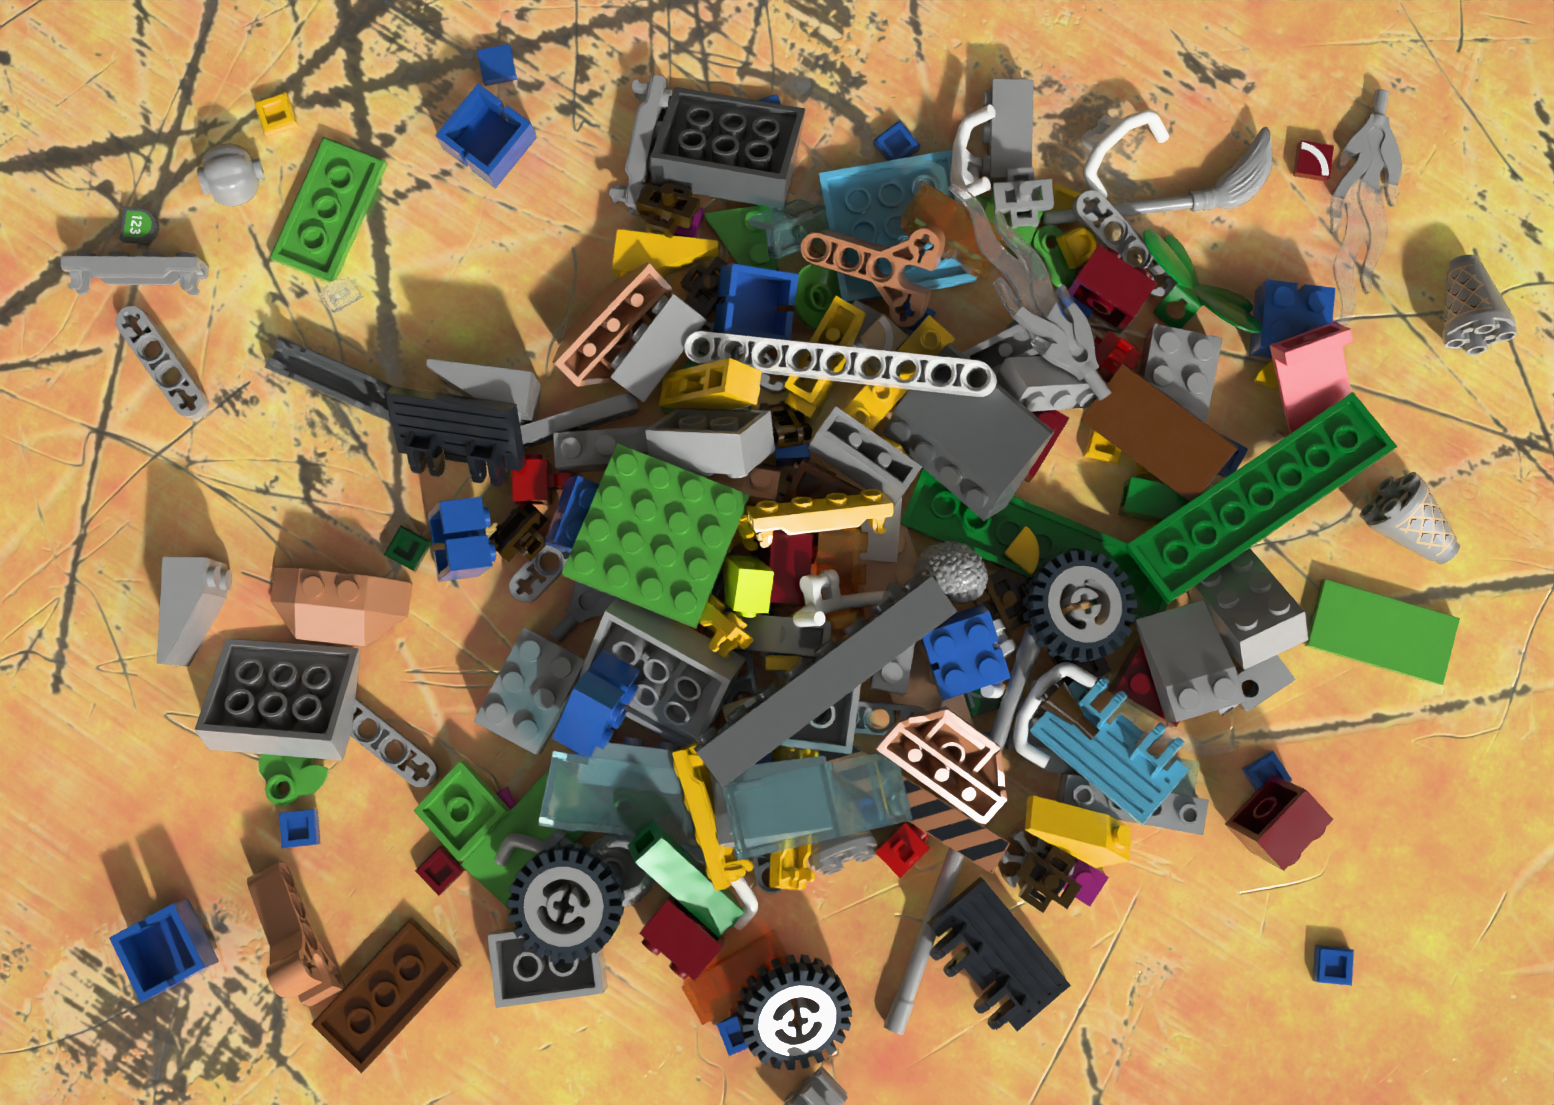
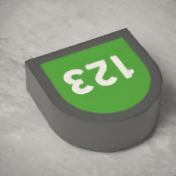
(138, 226)

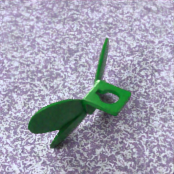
(1222, 302)

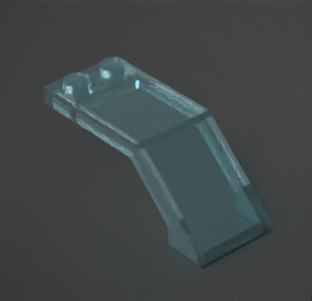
(614, 798)
(815, 804)

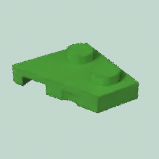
(740, 239)

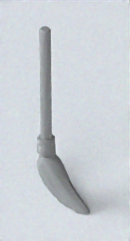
(1230, 191)

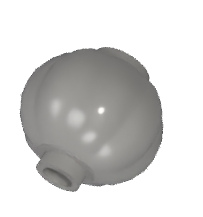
(230, 174)

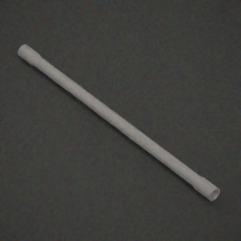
(904, 999)

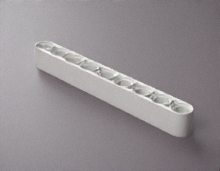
(854, 370)

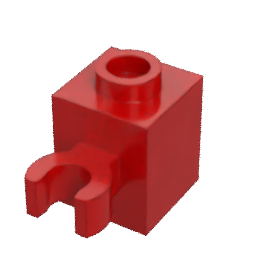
(1112, 353)
(536, 481)
(903, 848)

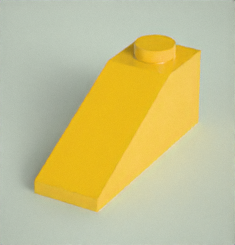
(663, 253)
(837, 328)
(712, 386)
(1079, 831)

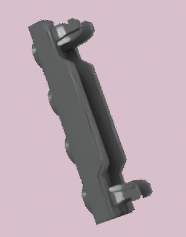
(330, 378)

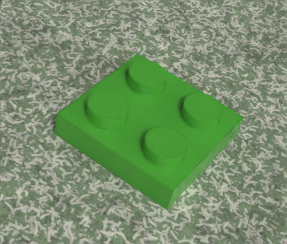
(462, 810)

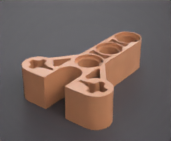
(892, 286)
(297, 959)

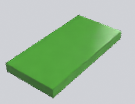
(328, 210)
(1382, 632)
(523, 820)

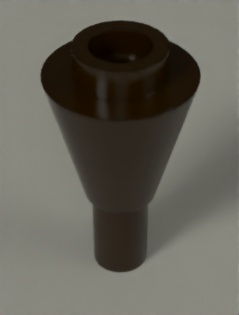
(1063, 705)

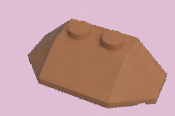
(608, 326)
(339, 605)
(950, 760)

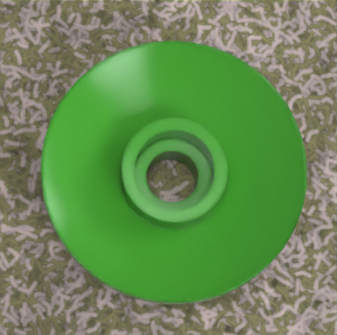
(817, 283)

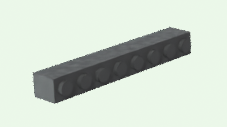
(823, 680)

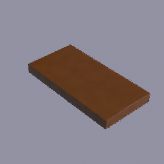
(1159, 433)
(386, 995)

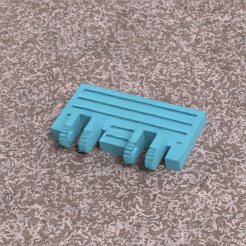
(1111, 759)

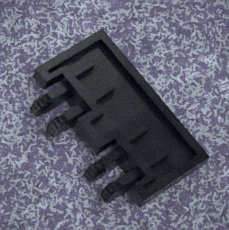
(462, 426)
(997, 952)

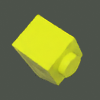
(747, 584)

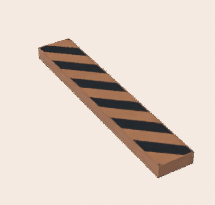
(944, 821)

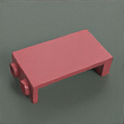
(1311, 372)

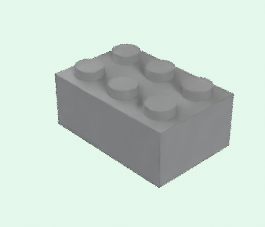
(1182, 365)
(712, 440)
(1251, 610)
(530, 691)
(526, 979)

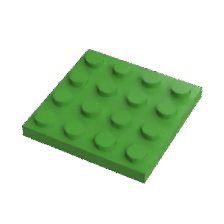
(656, 535)

